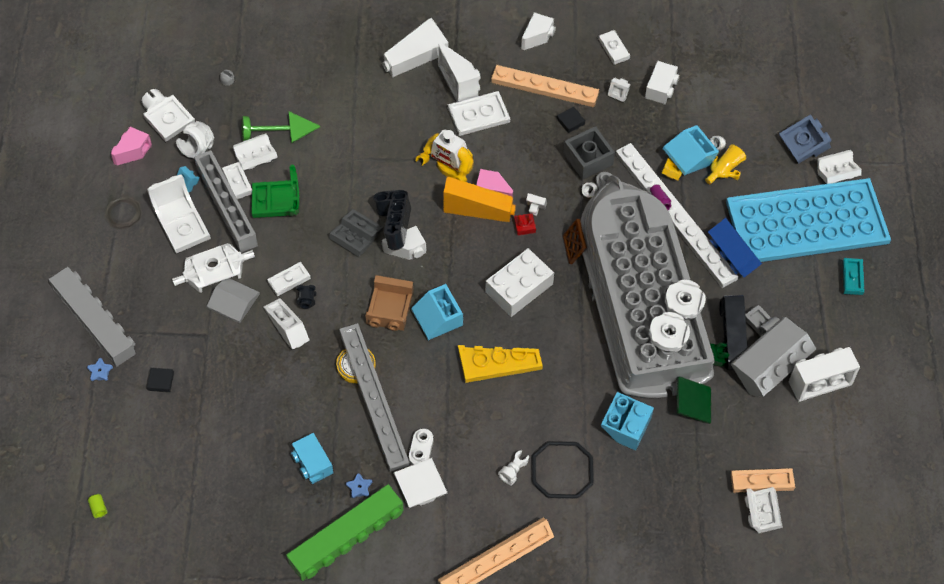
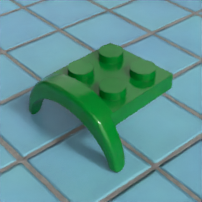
(276, 197)

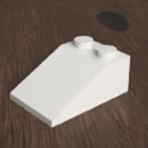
(458, 73)

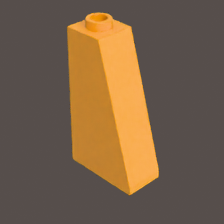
(476, 201)

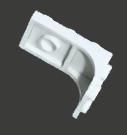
(177, 213)

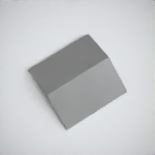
(232, 299)

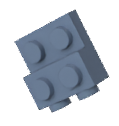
(806, 139)

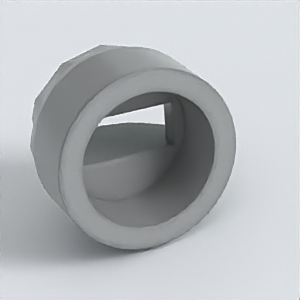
(225, 79)

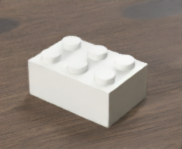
(519, 282)
(824, 373)

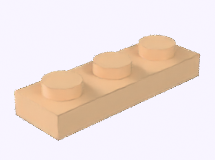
(762, 479)

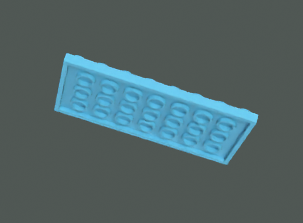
(809, 220)

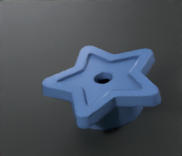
(103, 374)
(363, 491)

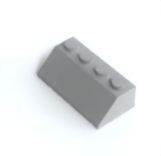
(772, 357)

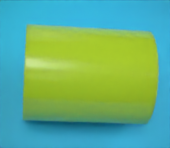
(97, 506)

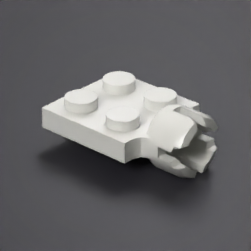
(165, 114)

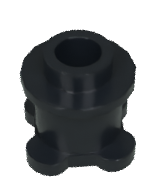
(306, 296)

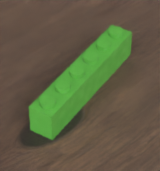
(345, 533)

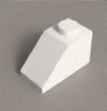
(538, 31)
(413, 248)

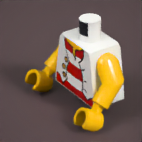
(448, 150)

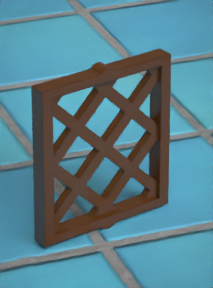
(578, 231)

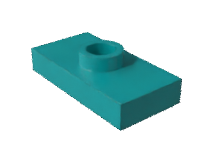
(853, 276)

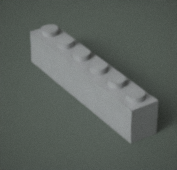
(226, 201)
(92, 316)

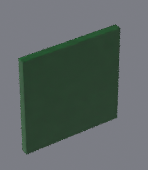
(693, 400)

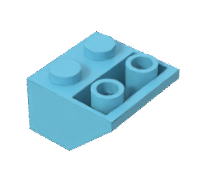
(691, 150)
(438, 312)
(627, 420)

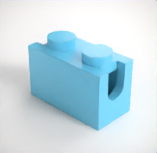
(311, 458)

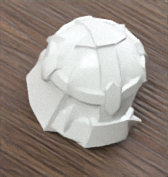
(199, 139)

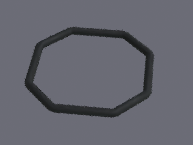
(563, 444)

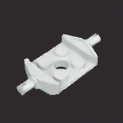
(200, 275)

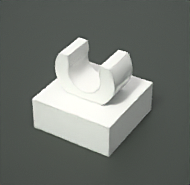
(619, 89)
(535, 203)

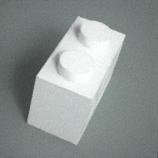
(661, 82)

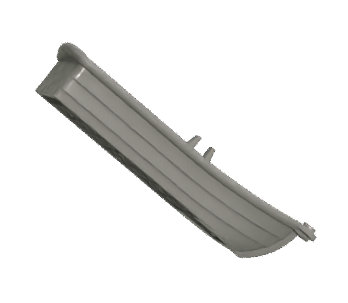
(630, 266)

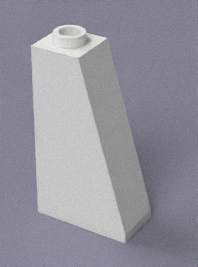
(414, 49)

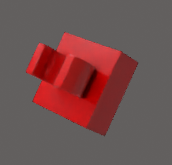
(524, 224)

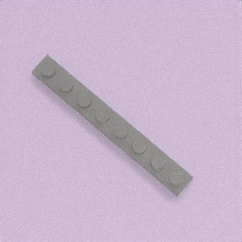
(374, 397)

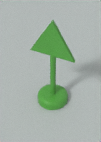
(298, 127)

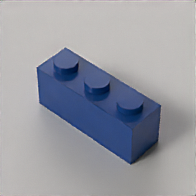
(734, 248)

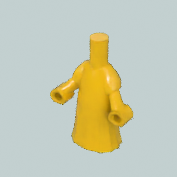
(726, 163)

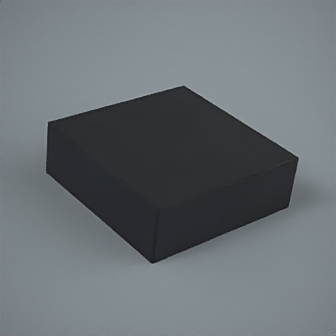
(571, 119)
(160, 380)

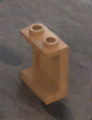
(390, 303)

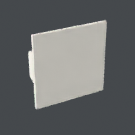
(420, 483)

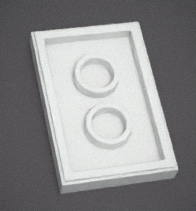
(478, 113)

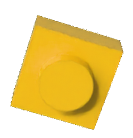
(671, 170)

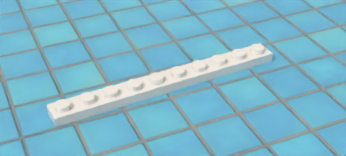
(682, 221)

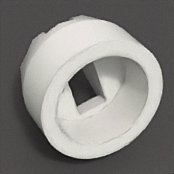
(718, 142)
(587, 187)

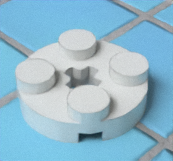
(693, 293)
(662, 339)

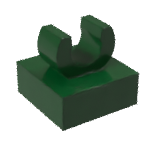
(719, 354)

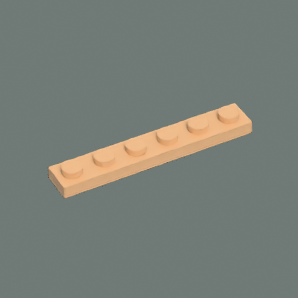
(545, 86)
(500, 555)

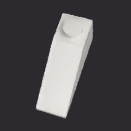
(287, 323)

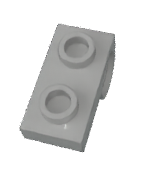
(760, 320)

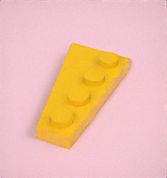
(490, 363)

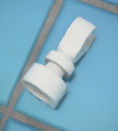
(509, 472)

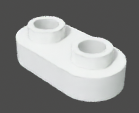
(421, 446)

